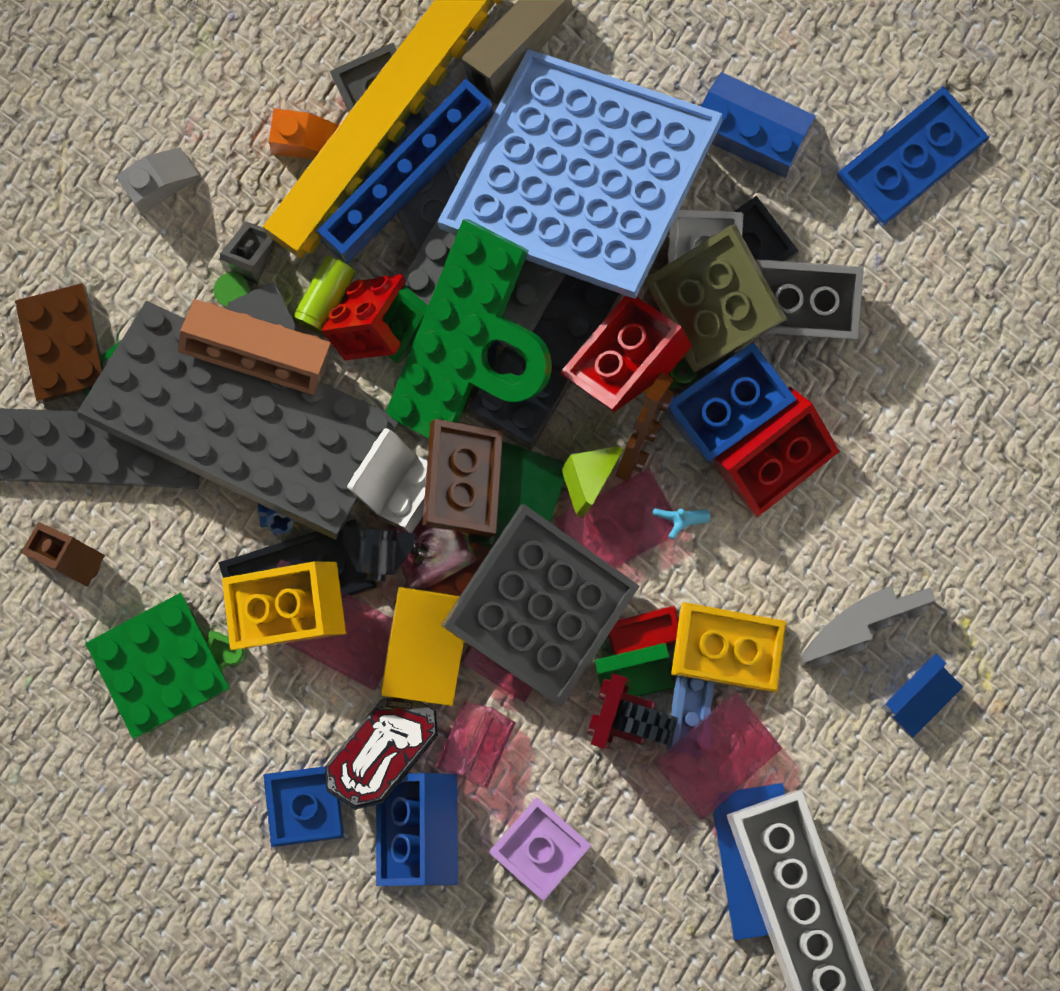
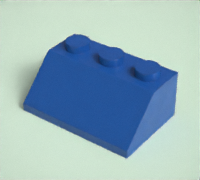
(757, 124)
(729, 403)
(418, 832)

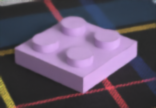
(540, 848)

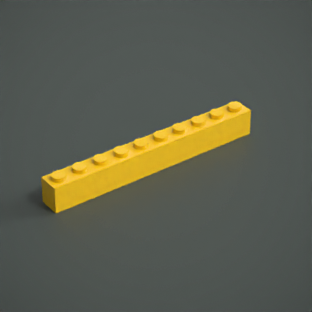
(375, 121)

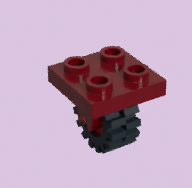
(628, 717)

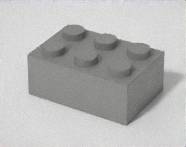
(816, 297)

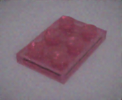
(718, 755)

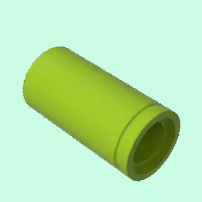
(323, 294)

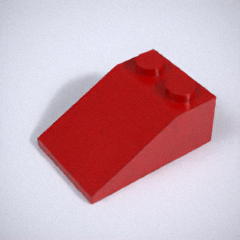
(627, 353)

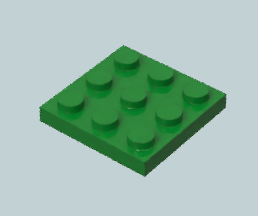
(157, 666)

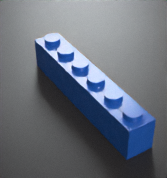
(406, 171)

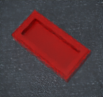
(644, 630)

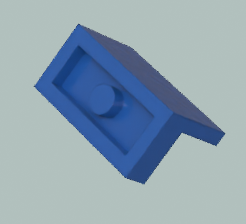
(922, 696)

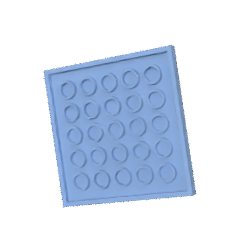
(583, 171)

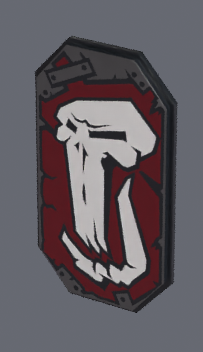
(381, 752)

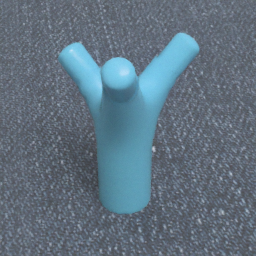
(683, 518)

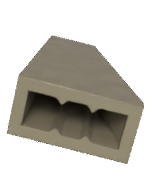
(500, 51)

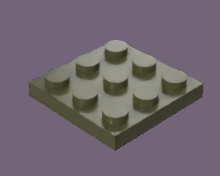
(716, 297)

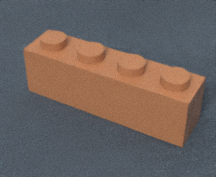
(253, 346)

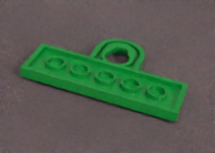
(460, 328)

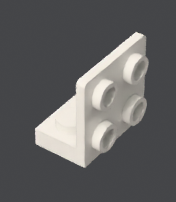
(392, 482)

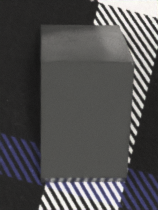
(247, 252)
(264, 305)

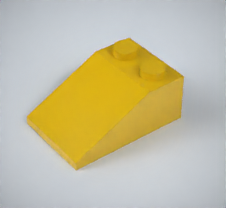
(283, 605)

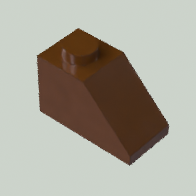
(63, 554)

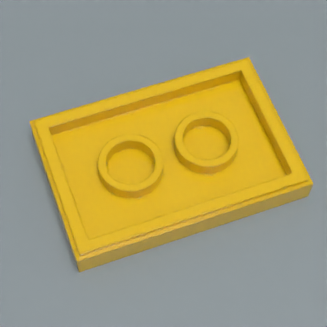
(728, 647)
(421, 653)

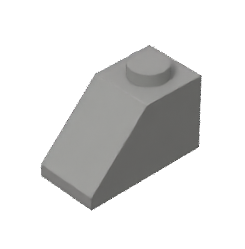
(157, 178)

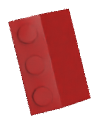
(777, 455)

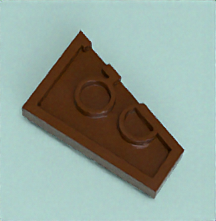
(646, 426)

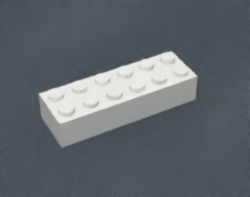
(798, 896)

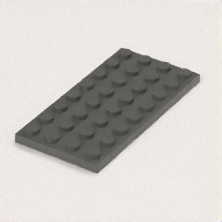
(234, 427)

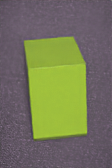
(586, 475)

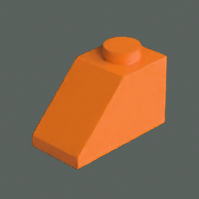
(299, 133)

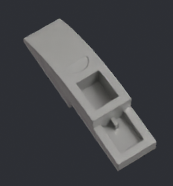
(851, 627)

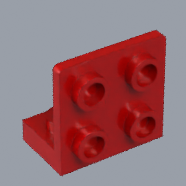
(357, 322)

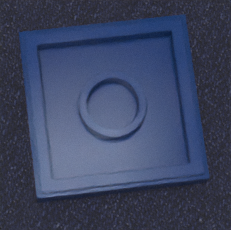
(301, 807)

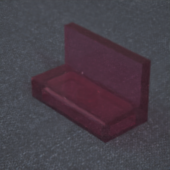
(476, 743)

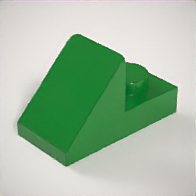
(404, 320)

